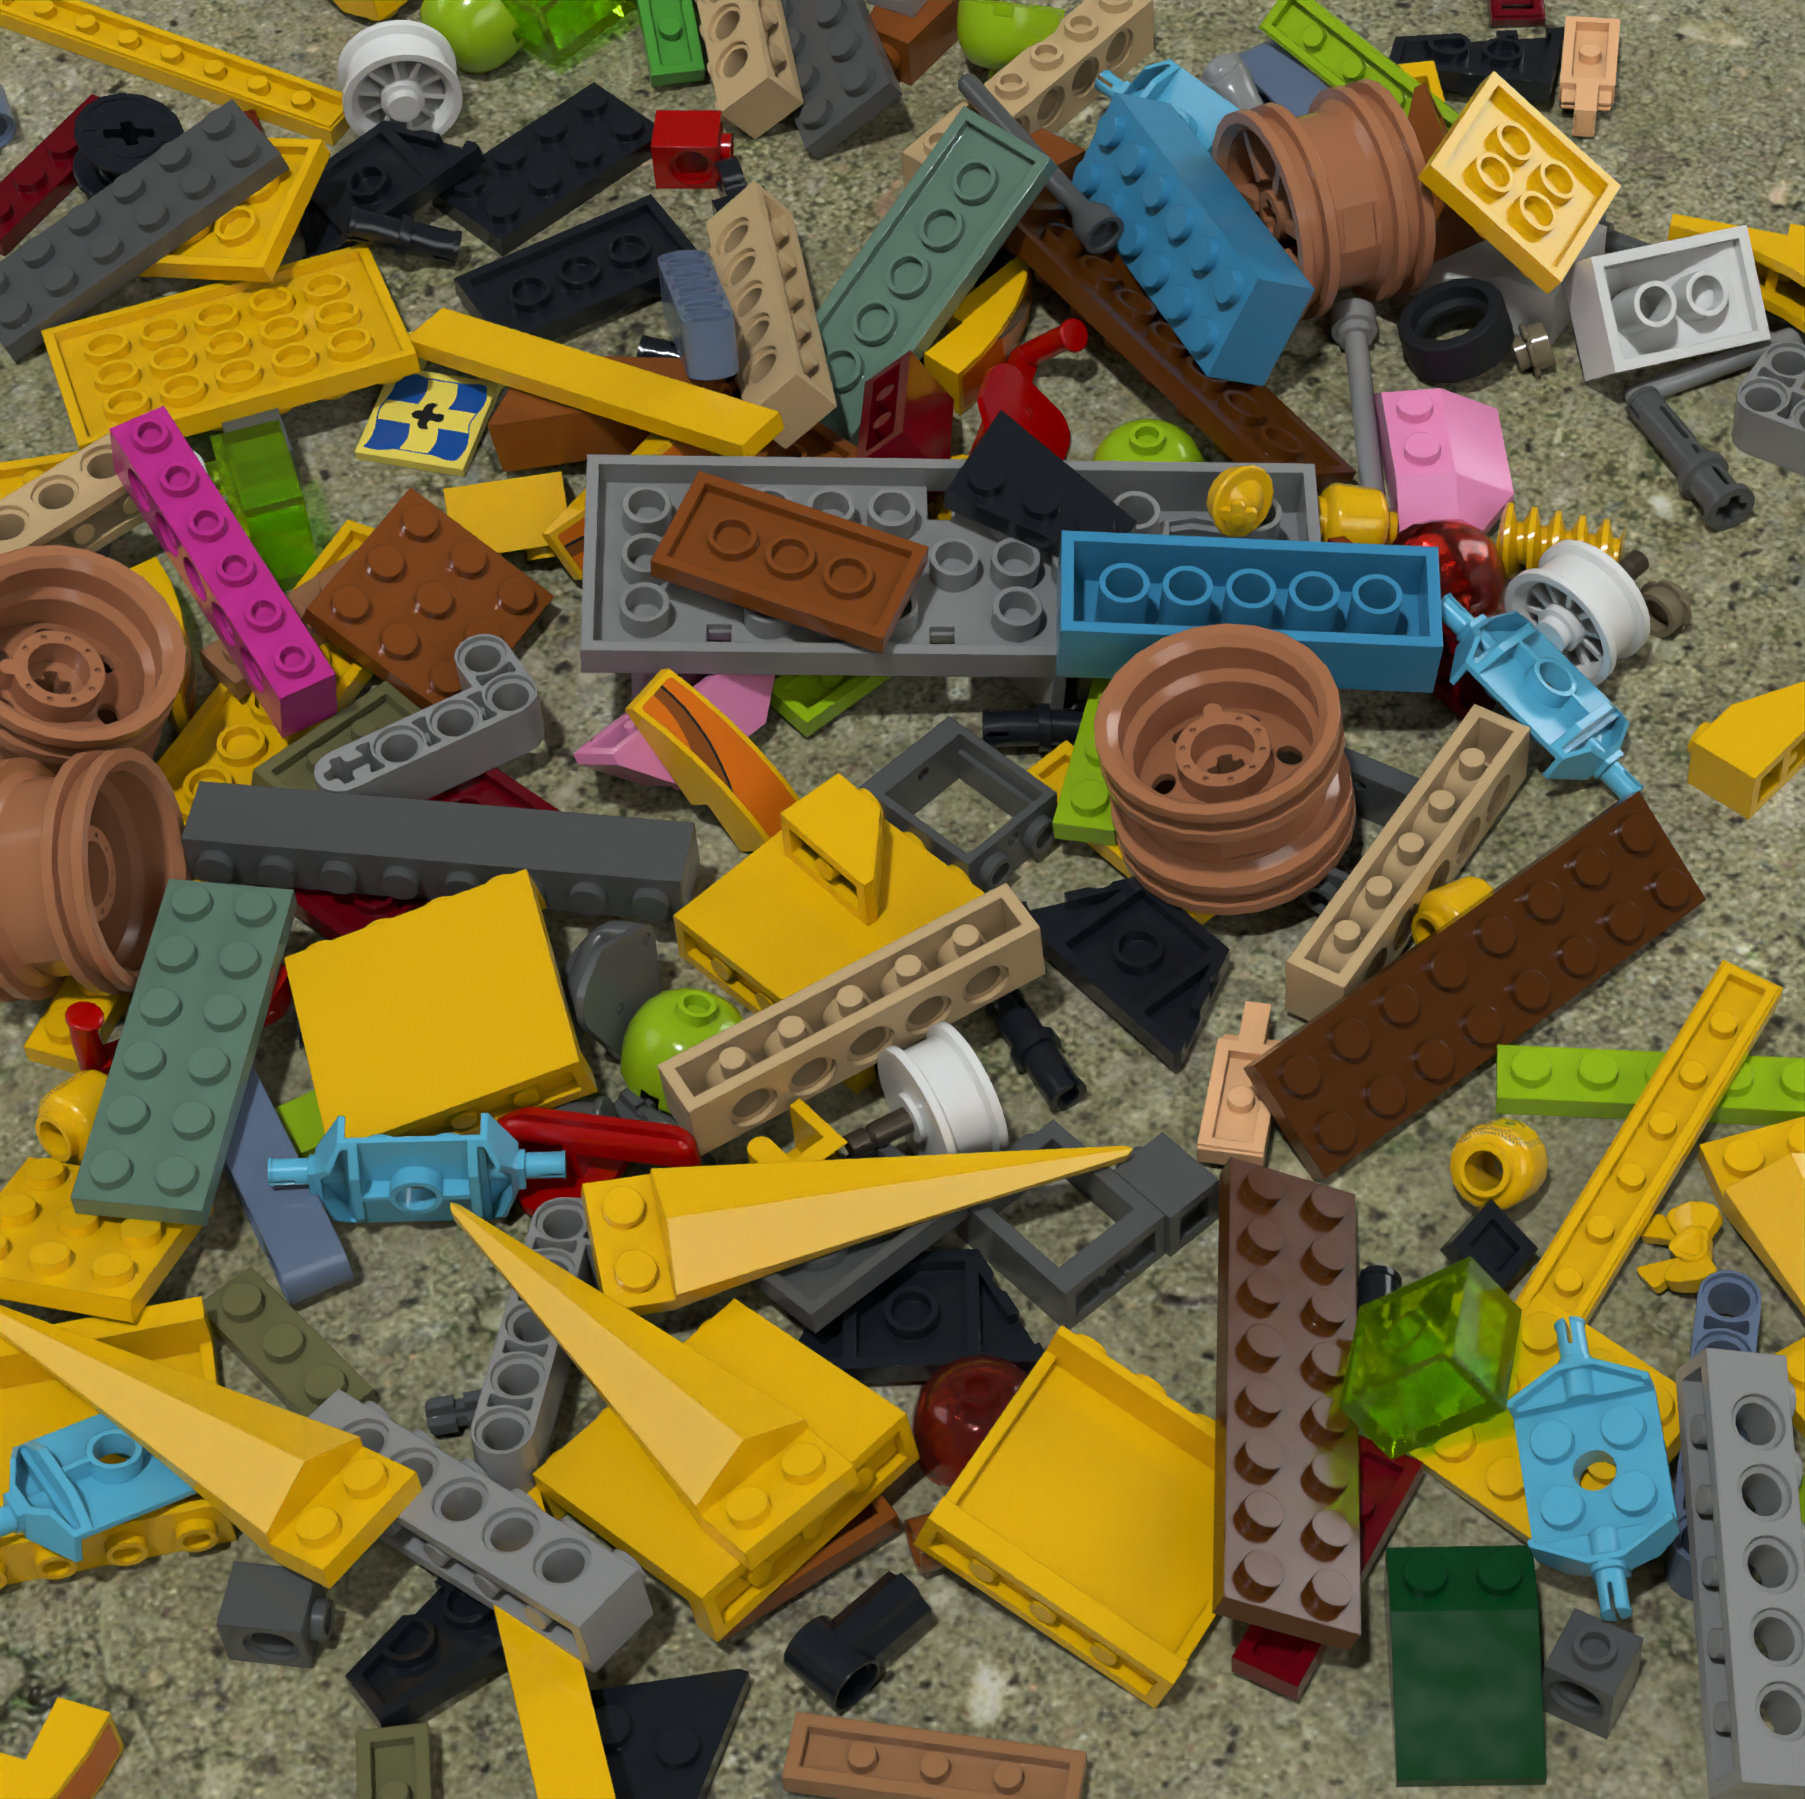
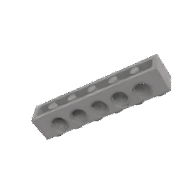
(1726, 1536)
(502, 1543)

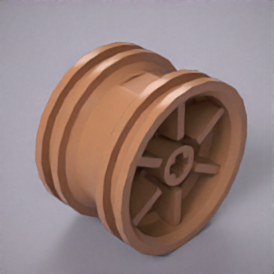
(1337, 190)
(82, 656)
(1226, 768)
(83, 870)

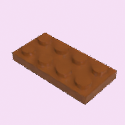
(789, 561)

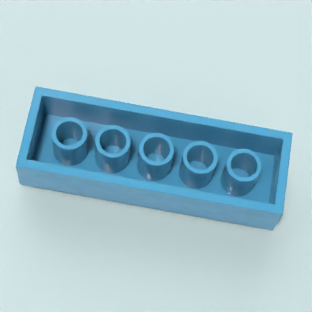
(1193, 240)
(1356, 605)

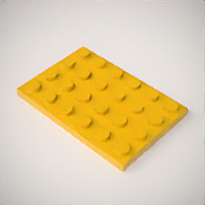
(234, 348)

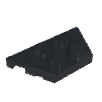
(383, 173)
(1137, 961)
(925, 1318)
(669, 1732)

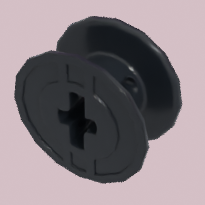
(117, 136)

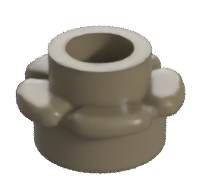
(1533, 348)
(1667, 607)

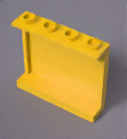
(777, 930)
(439, 1016)
(39, 1404)
(625, 1499)
(1091, 1516)

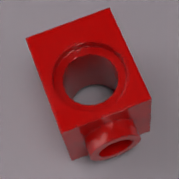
(686, 148)

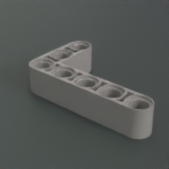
(527, 1363)

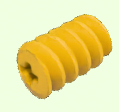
(1528, 540)

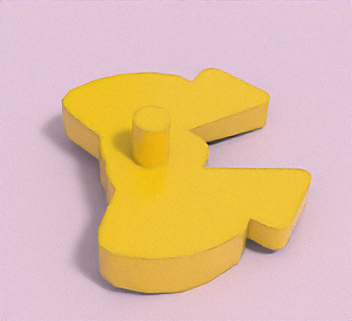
(1689, 1237)

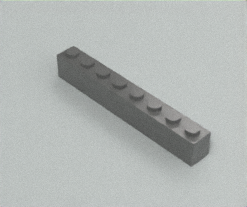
(438, 849)

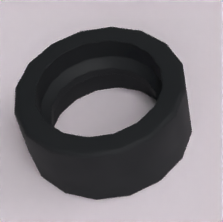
(1465, 354)

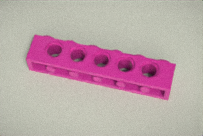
(224, 572)

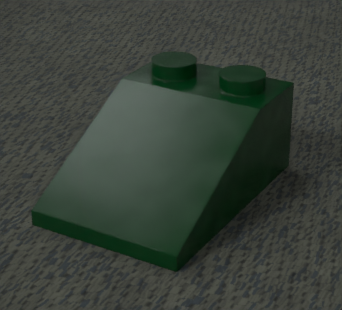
(1464, 1666)

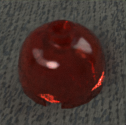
(1467, 562)
(959, 1411)

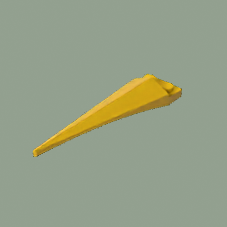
(1762, 1194)
(716, 1227)
(722, 1445)
(278, 1476)

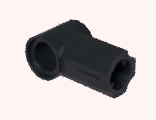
(845, 1653)

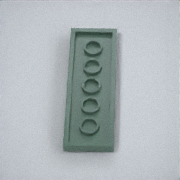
(925, 256)
(185, 1053)

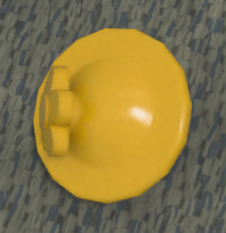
(1240, 499)

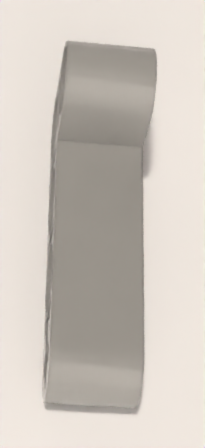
(1772, 408)
(449, 741)

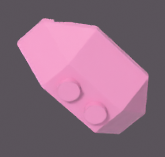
(1442, 457)
(627, 755)

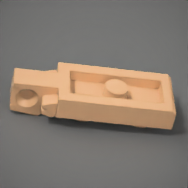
(1588, 69)
(1234, 1114)

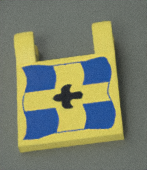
(429, 422)

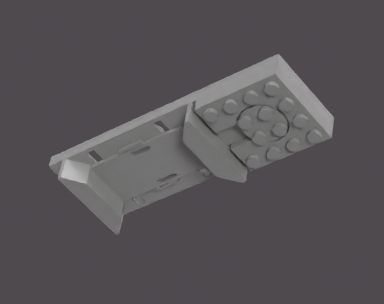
(975, 591)

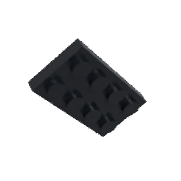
(549, 169)
(576, 273)

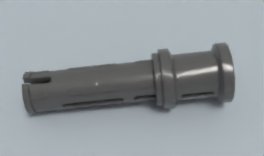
(1700, 472)

